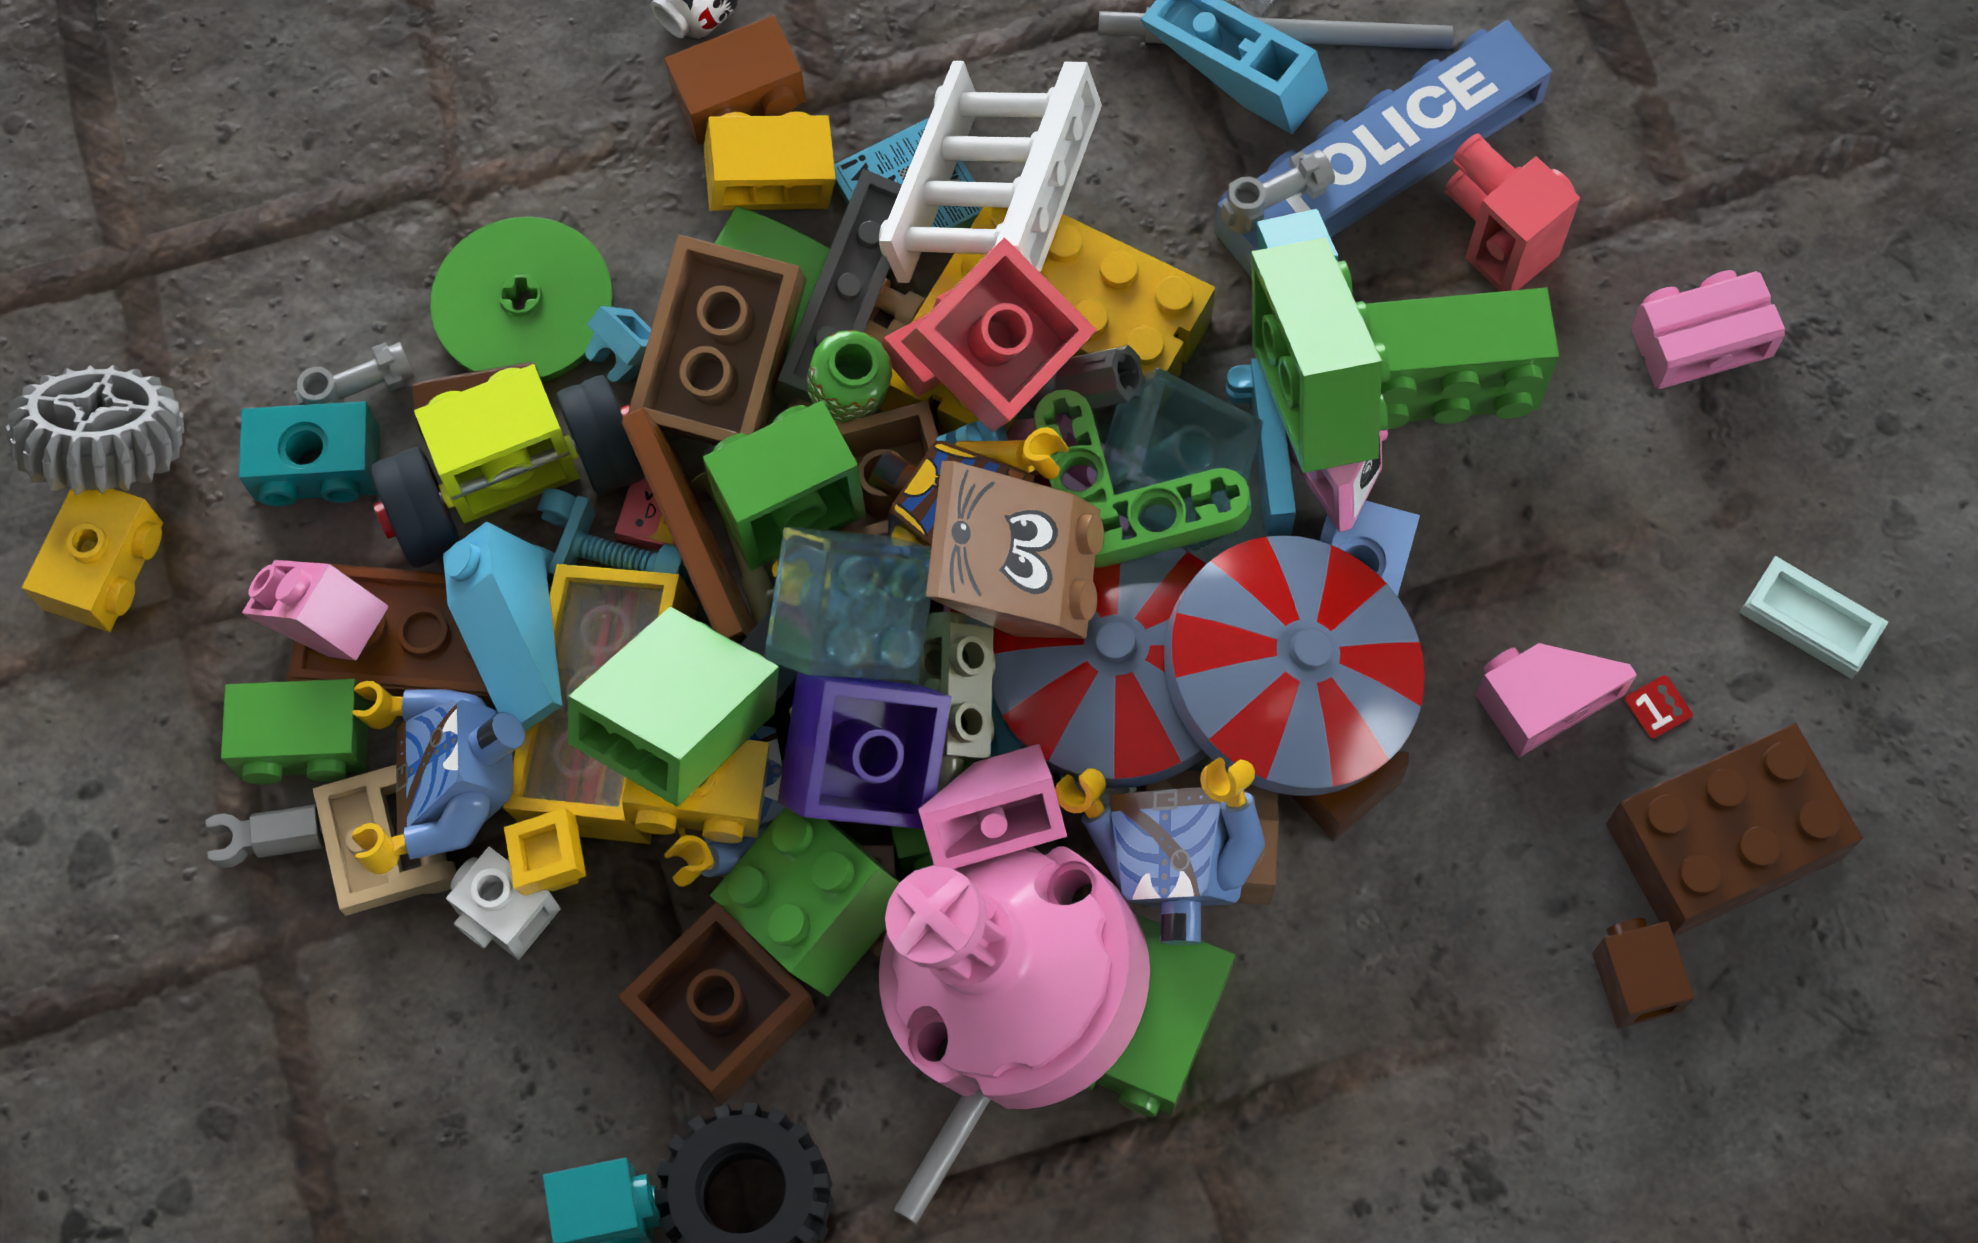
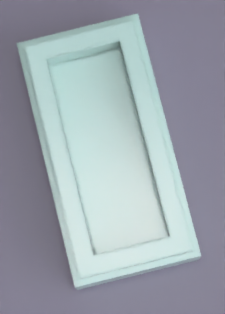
(1814, 617)

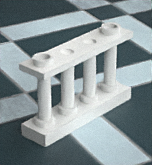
(1033, 199)

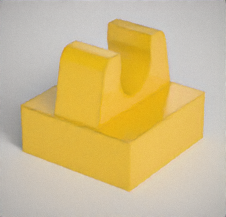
(545, 852)

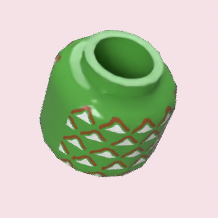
(849, 375)

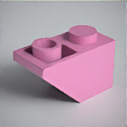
(315, 607)

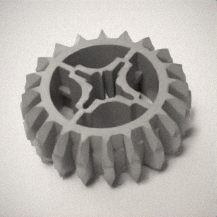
(95, 429)

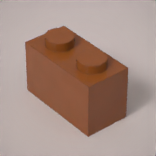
(736, 72)

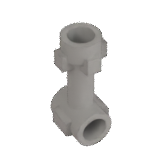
(1249, 196)
(319, 386)

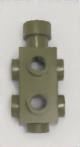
(963, 669)

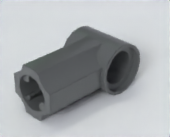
(1100, 377)

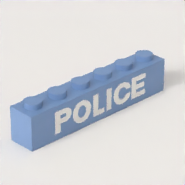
(1410, 131)

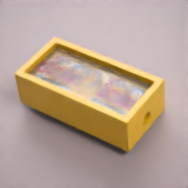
(592, 620)

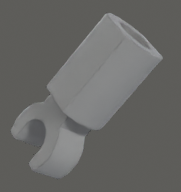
(266, 834)

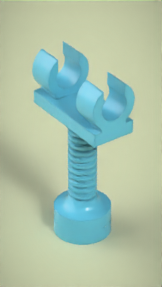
(576, 517)

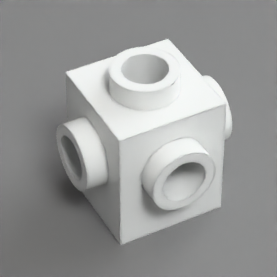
(494, 909)

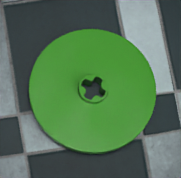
(488, 272)

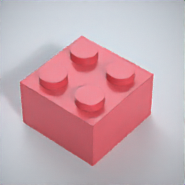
(999, 335)

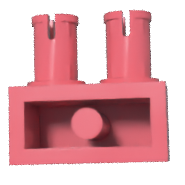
(1517, 213)

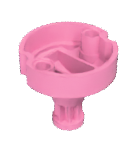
(1013, 975)

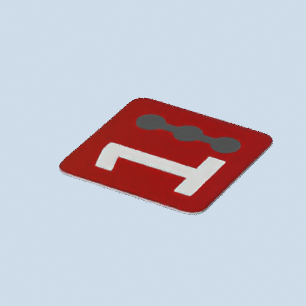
(1658, 706)

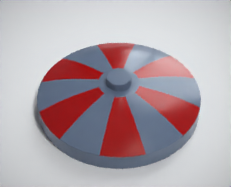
(1294, 664)
(1105, 695)

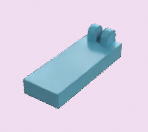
(1248, 385)

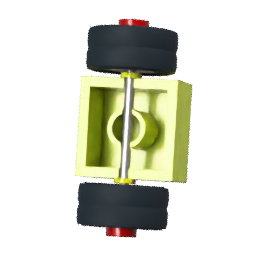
(498, 450)

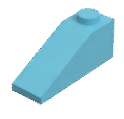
(1242, 57)
(505, 618)

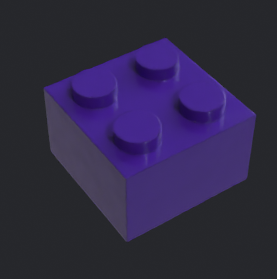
(863, 750)

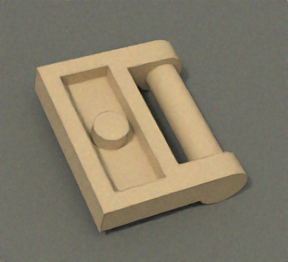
(360, 801)

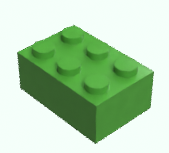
(1318, 354)
(1465, 355)

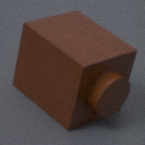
(1642, 972)

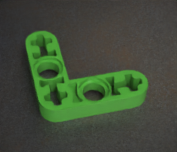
(1171, 493)

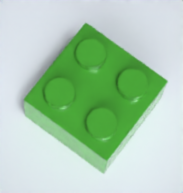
(785, 477)
(809, 897)

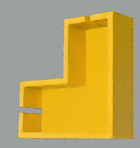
(1113, 285)

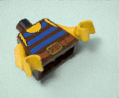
(917, 487)

